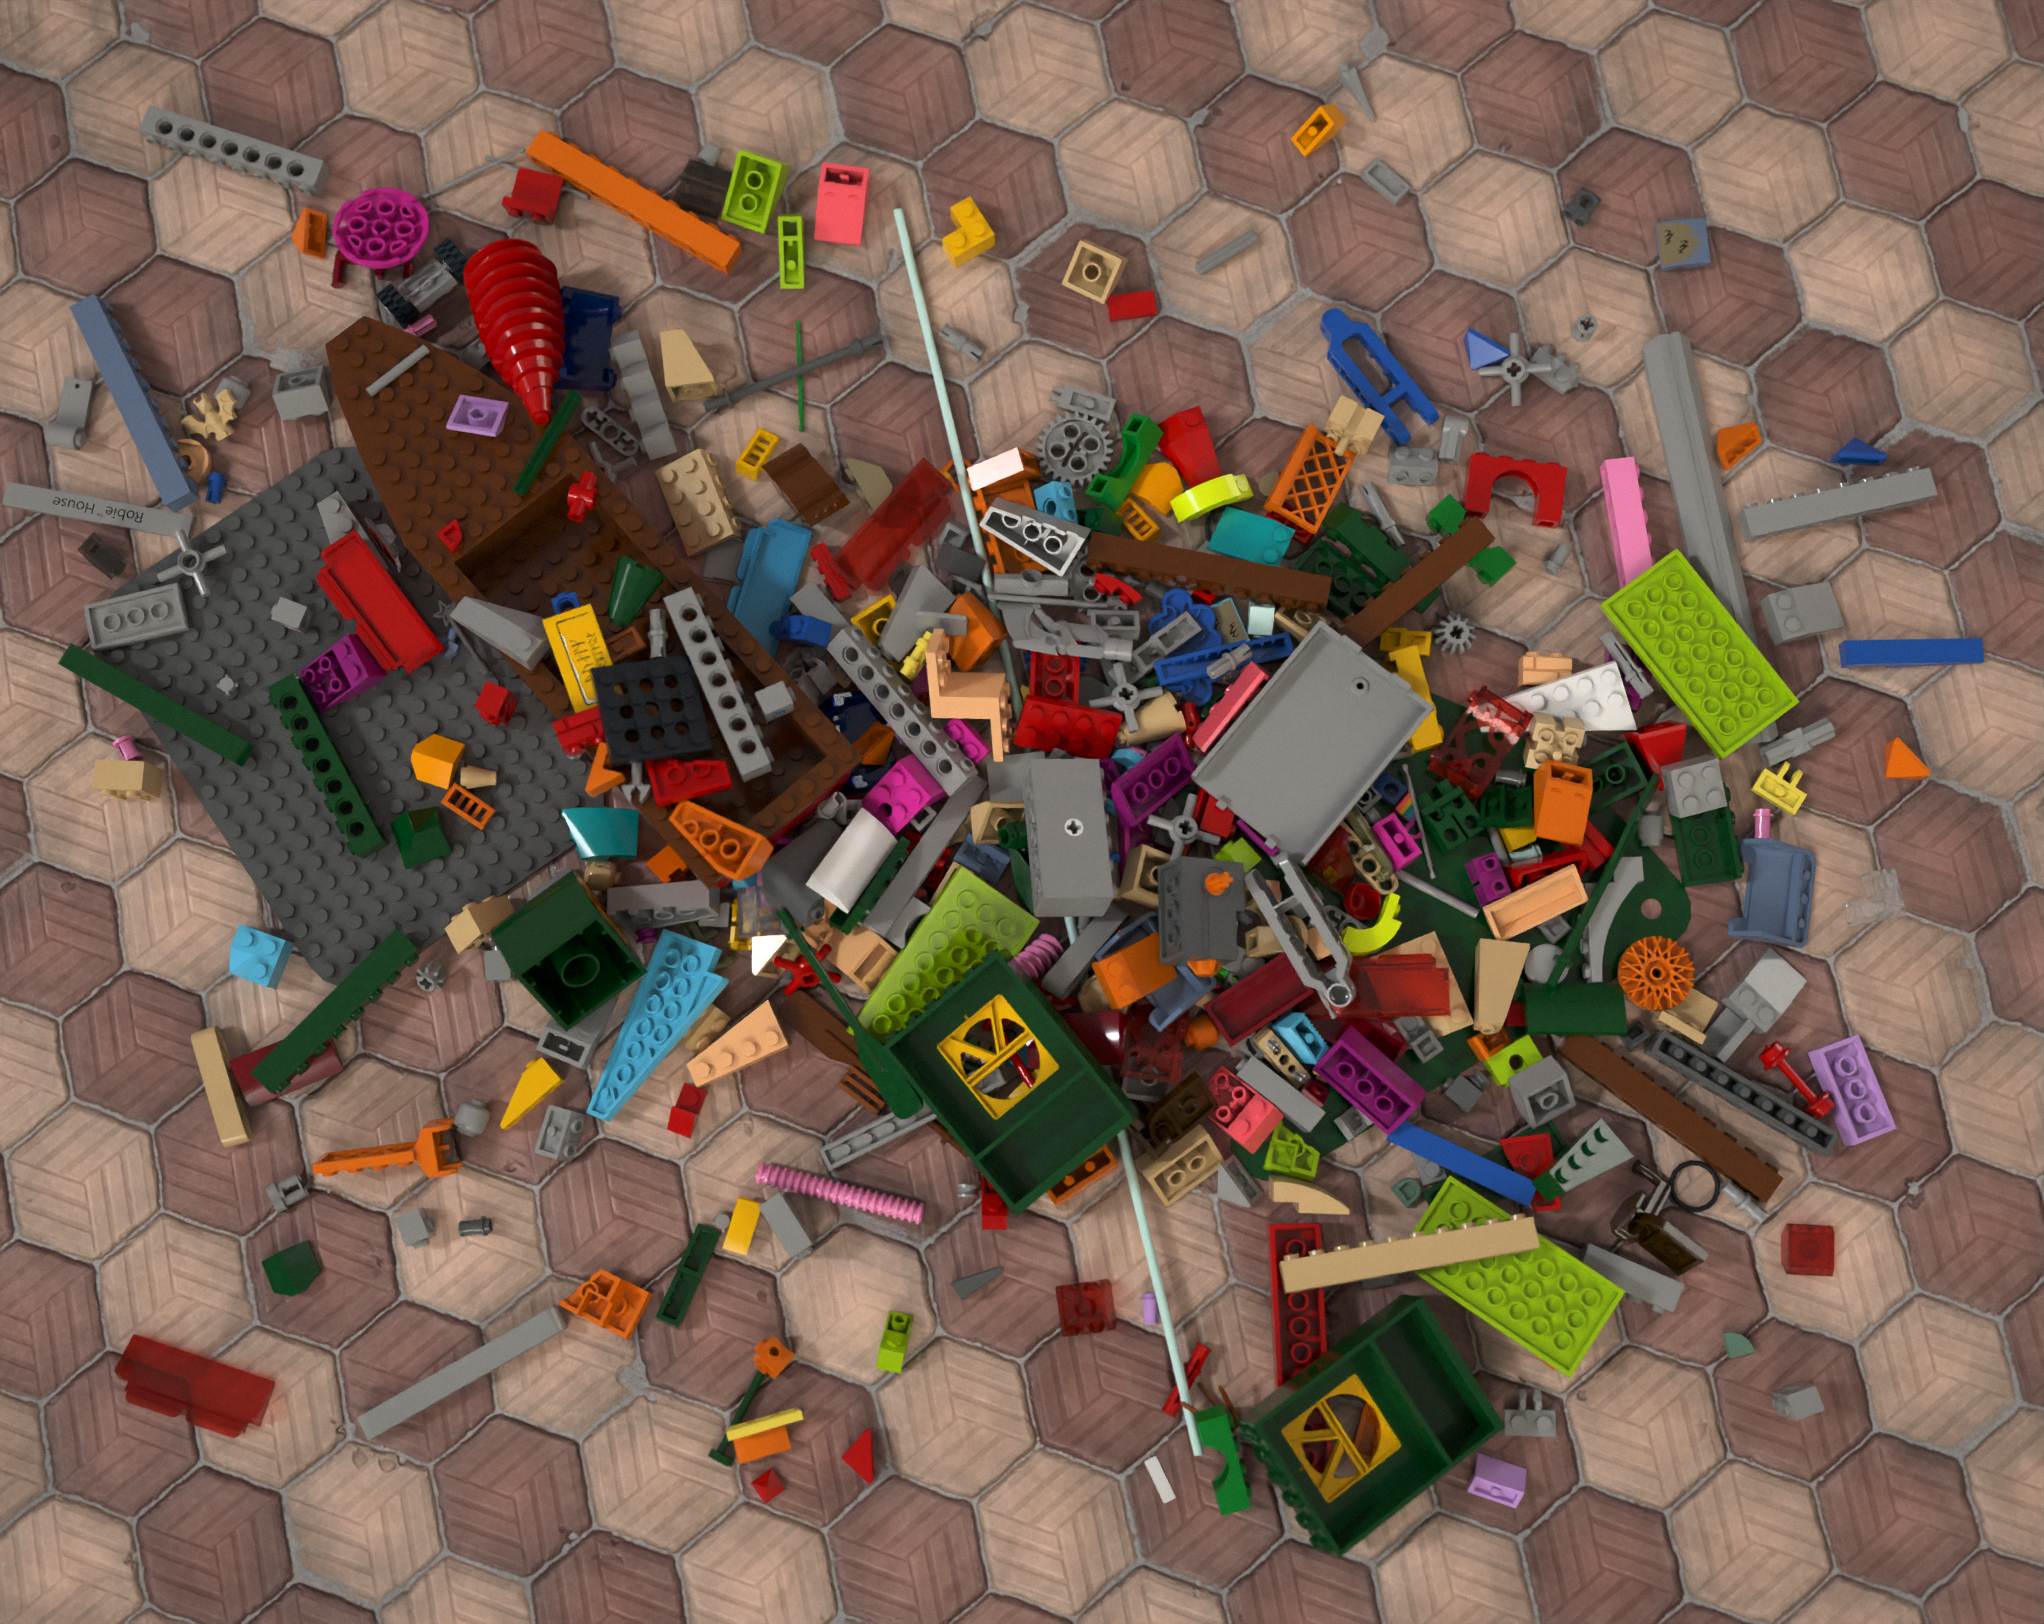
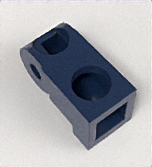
(1390, 789)

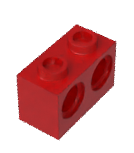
(496, 704)

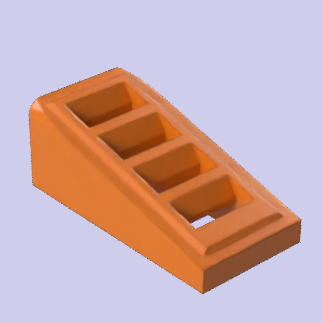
(455, 808)

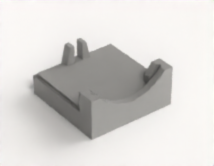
(907, 923)

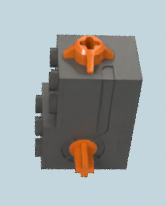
(1199, 913)

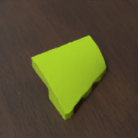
(1290, 1155)

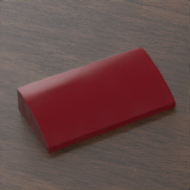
(1257, 999)
(1378, 1031)
(1100, 1032)
(257, 1094)

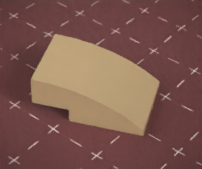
(1305, 1196)

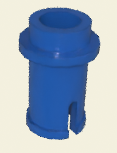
(215, 487)

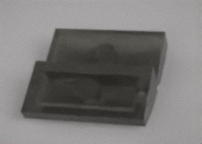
(703, 189)

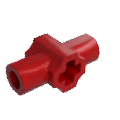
(582, 496)

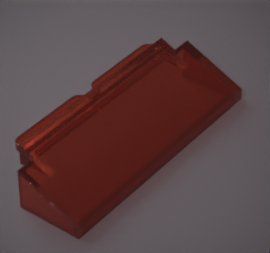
(902, 519)
(1387, 988)
(203, 1389)

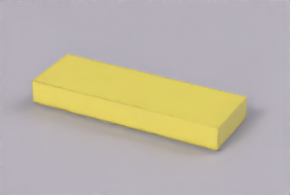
(763, 1423)

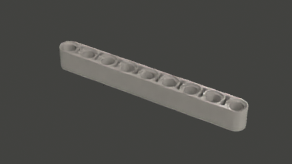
(462, 1372)

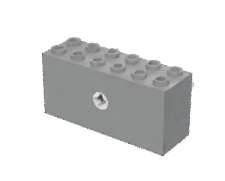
(1068, 838)

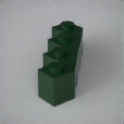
(1370, 548)

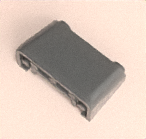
(791, 868)

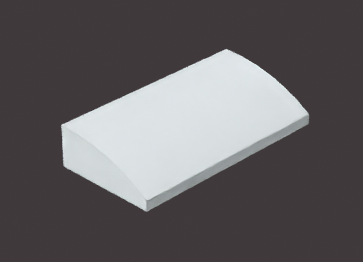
(853, 861)

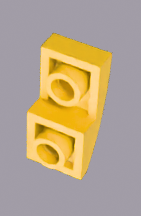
(742, 1225)

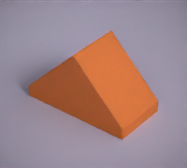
(1488, 1044)

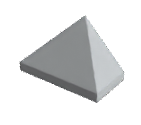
(1236, 1184)

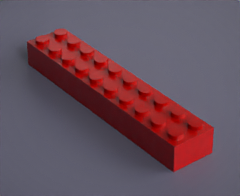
(1297, 1323)

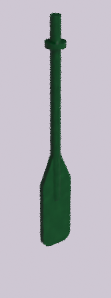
(1563, 959)
(884, 1073)

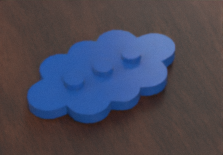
(1173, 605)

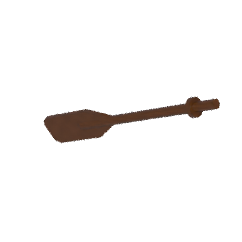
(835, 1042)

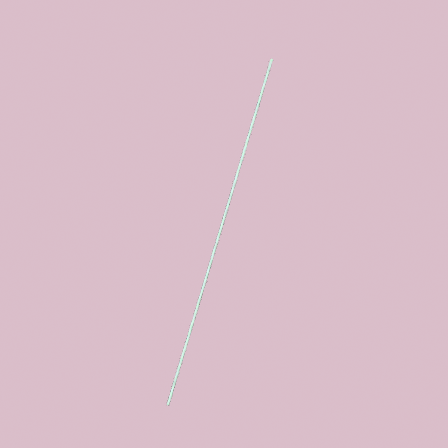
(1017, 706)

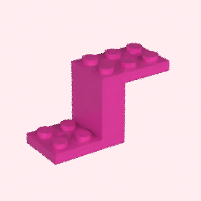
(911, 787)

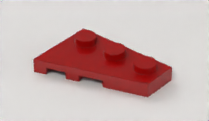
(686, 780)

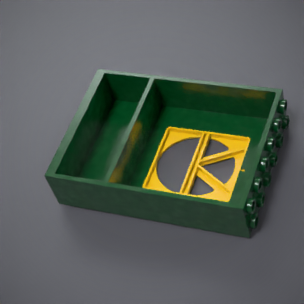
(1020, 1141)
(1426, 1411)

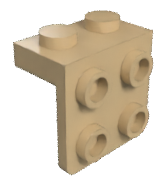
(705, 1029)

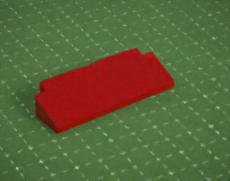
(383, 614)

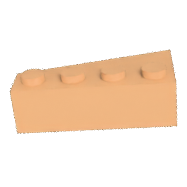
(746, 1043)

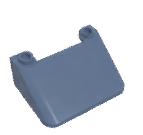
(1776, 893)
(1177, 995)

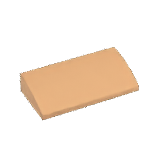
(1535, 903)

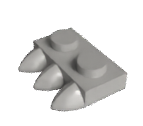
(1561, 375)

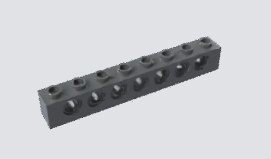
(1741, 1093)

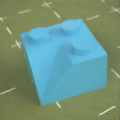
(259, 956)

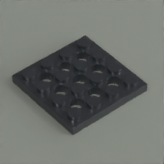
(648, 748)

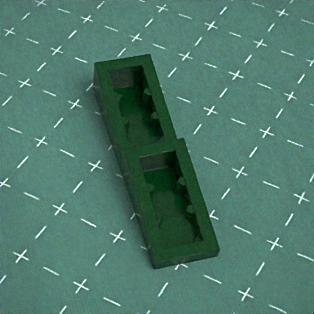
(688, 1276)

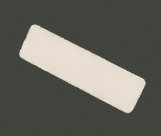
(1159, 1479)

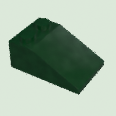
(1616, 776)

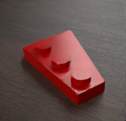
(1528, 1158)

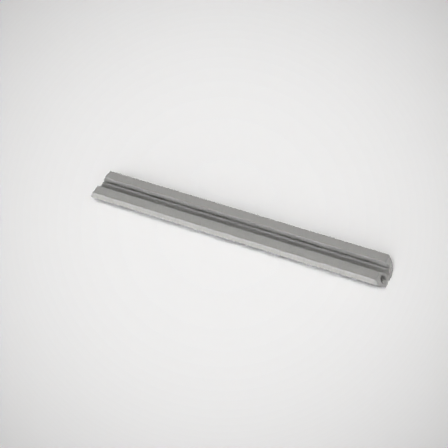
(1697, 480)

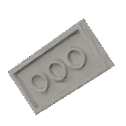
(136, 617)

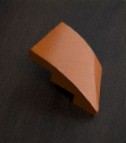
(609, 1303)

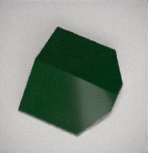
(292, 1269)

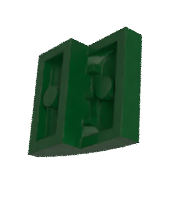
(1507, 808)

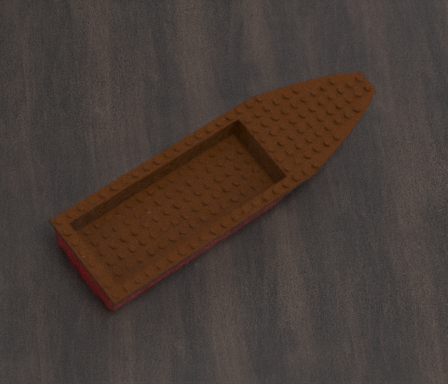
(529, 551)

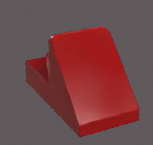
(687, 1110)

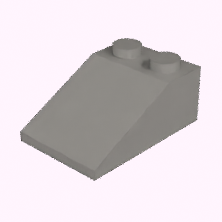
(1801, 613)
(1764, 991)

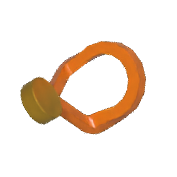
(944, 471)

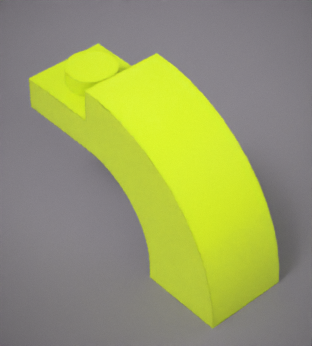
(1210, 495)
(1370, 940)

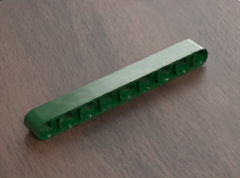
(156, 705)

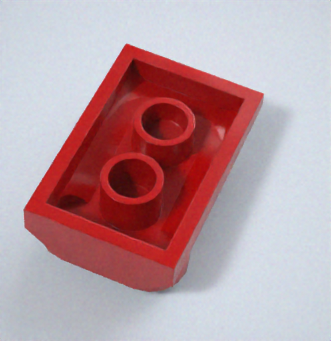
(1055, 676)

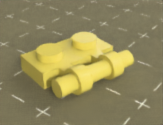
(917, 659)

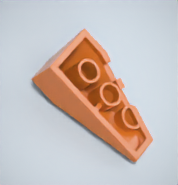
(721, 842)

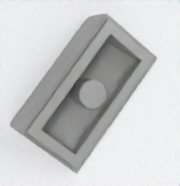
(951, 623)

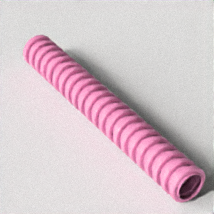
(840, 1193)

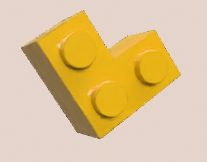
(972, 233)

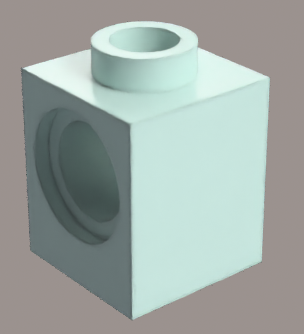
(1260, 619)

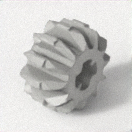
(1446, 628)

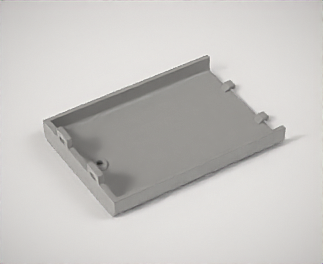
(1312, 743)

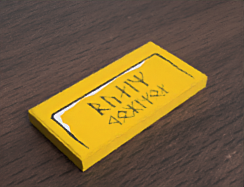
(577, 649)

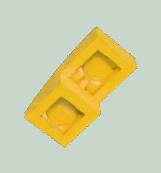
(1400, 638)

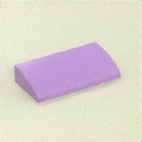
(1853, 1087)

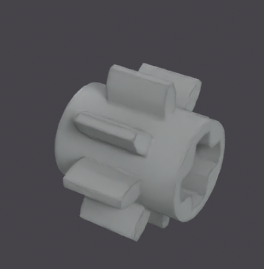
(431, 976)

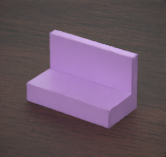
(1497, 1481)

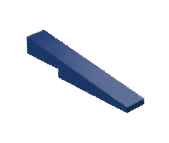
(1910, 652)
(1194, 664)
(1463, 1162)

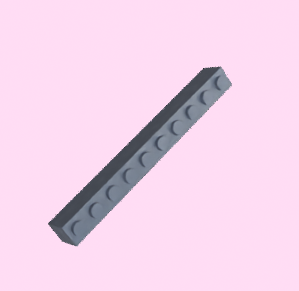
(135, 402)

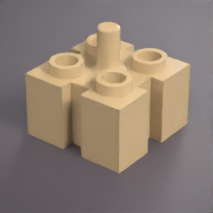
(1352, 426)
(1553, 740)

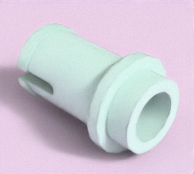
(1525, 854)

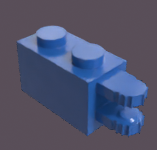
(801, 631)

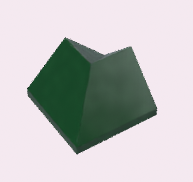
(421, 836)

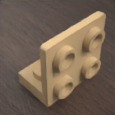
(1688, 1017)

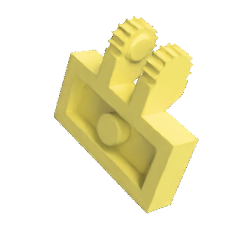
(1778, 791)

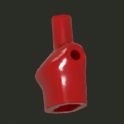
(1192, 721)

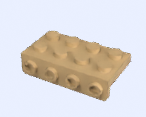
(698, 502)

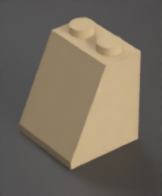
(684, 368)

